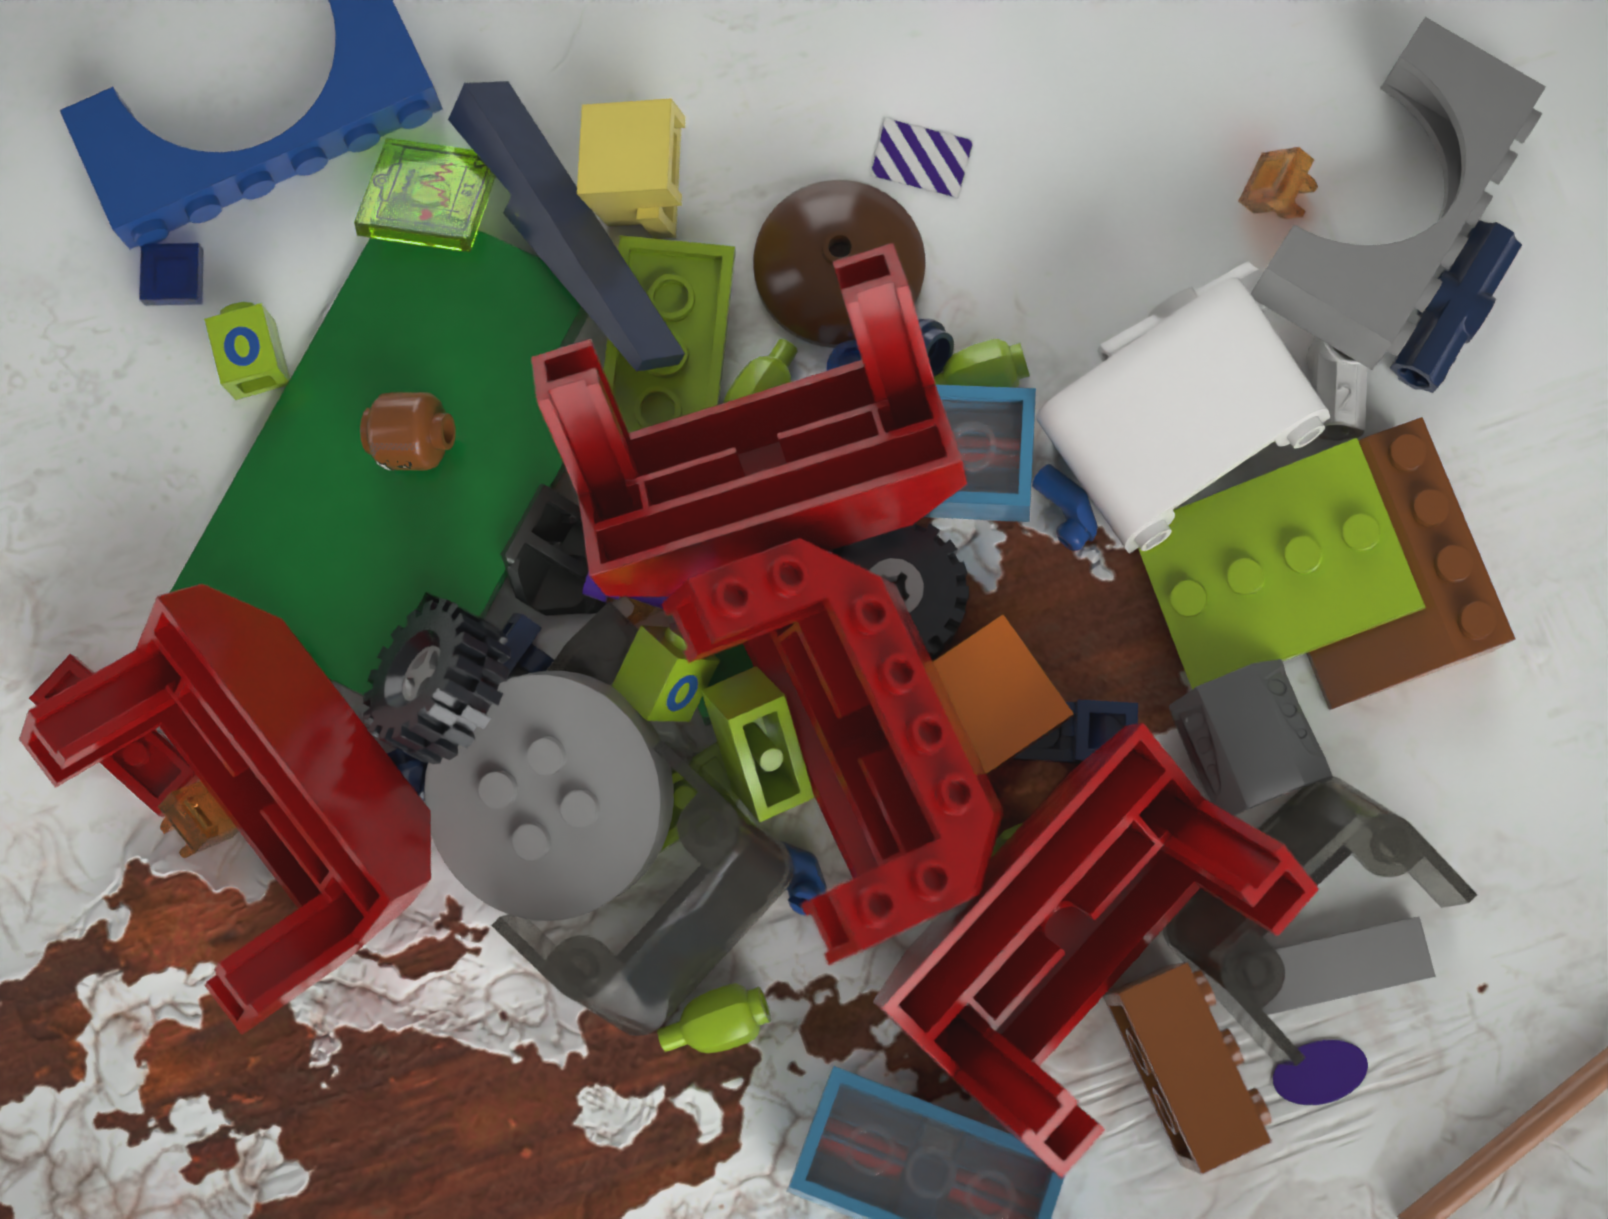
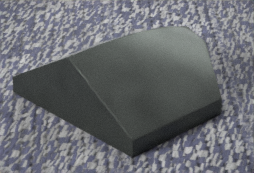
(549, 557)

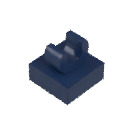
(520, 635)

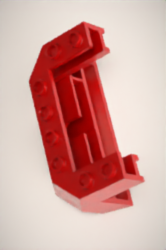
(800, 460)
(870, 728)
(281, 764)
(1062, 922)

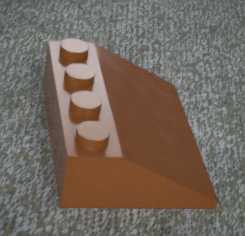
(1460, 601)

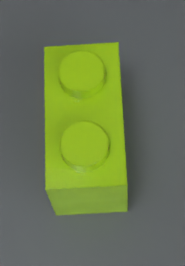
(758, 743)

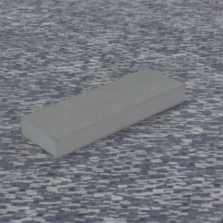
(1352, 964)

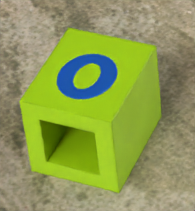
(247, 350)
(659, 678)

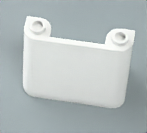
(1181, 411)

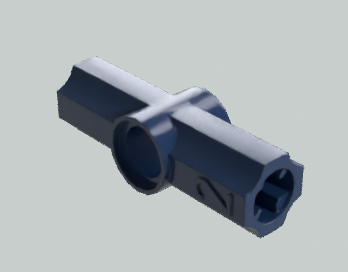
(1457, 306)

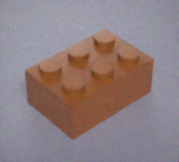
(1189, 1067)

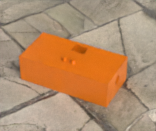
(1000, 694)

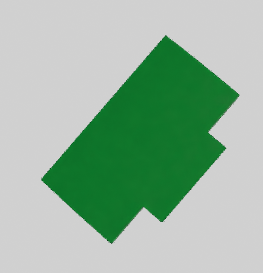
(357, 546)

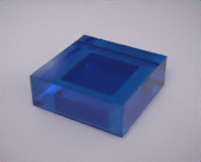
(171, 274)

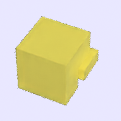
(632, 163)

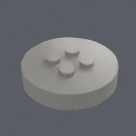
(552, 799)

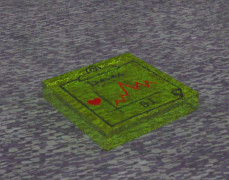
(425, 195)

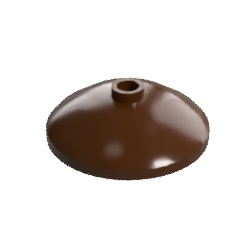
(795, 263)

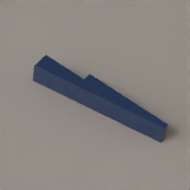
(561, 224)

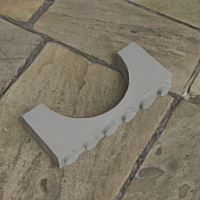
(1365, 293)

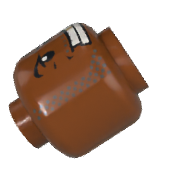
(407, 431)

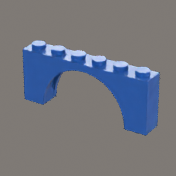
(160, 186)

